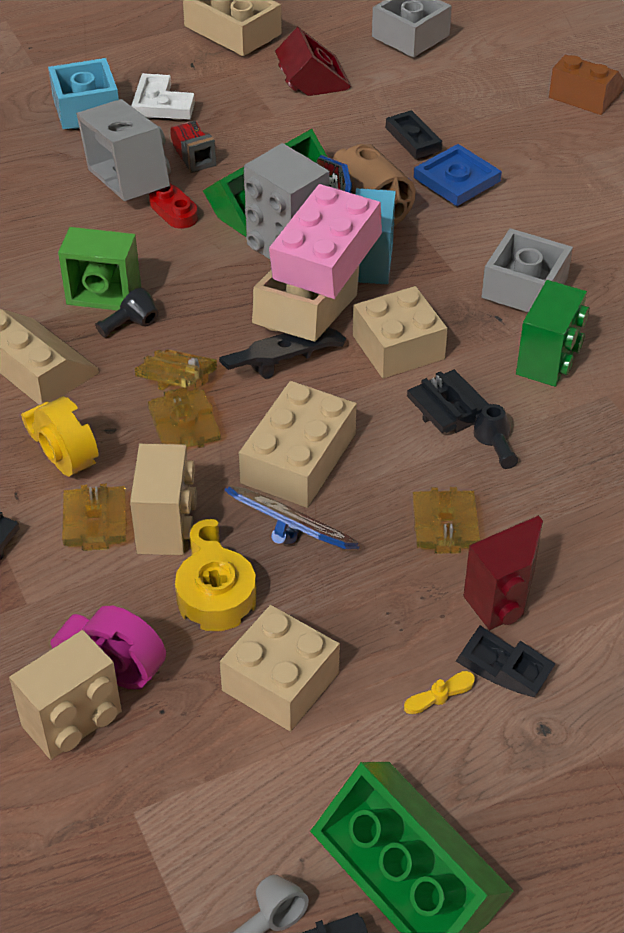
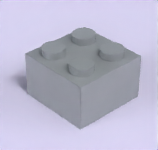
(411, 24)
(522, 267)

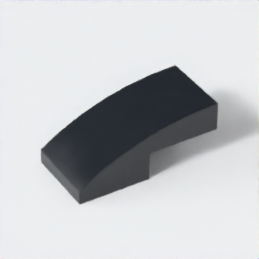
(513, 668)

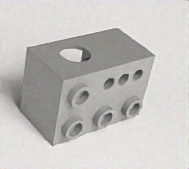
(124, 149)
(275, 191)

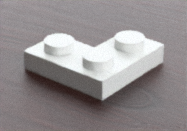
(156, 101)

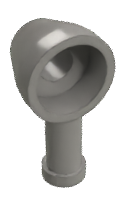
(279, 904)

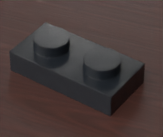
(413, 134)

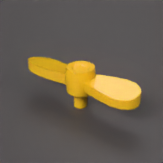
(439, 692)

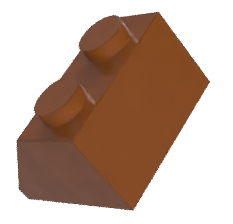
(585, 84)

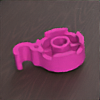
(124, 639)

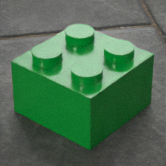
(552, 333)

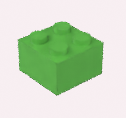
(98, 267)

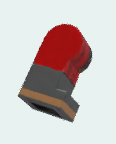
(191, 142)

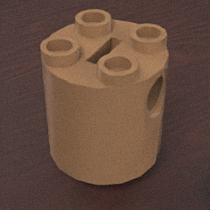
(372, 170)

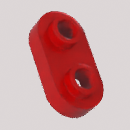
(174, 207)

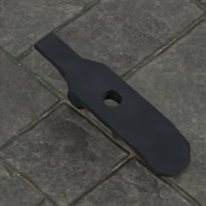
(269, 351)

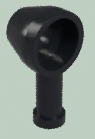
(136, 307)
(493, 429)

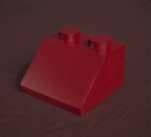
(310, 65)
(502, 573)

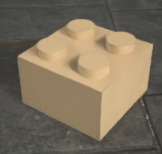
(399, 332)
(162, 499)
(280, 667)
(66, 694)

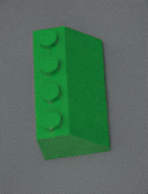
(228, 194)
(408, 855)

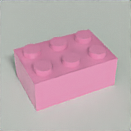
(326, 240)

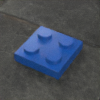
(457, 174)

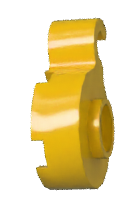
(62, 435)
(214, 583)

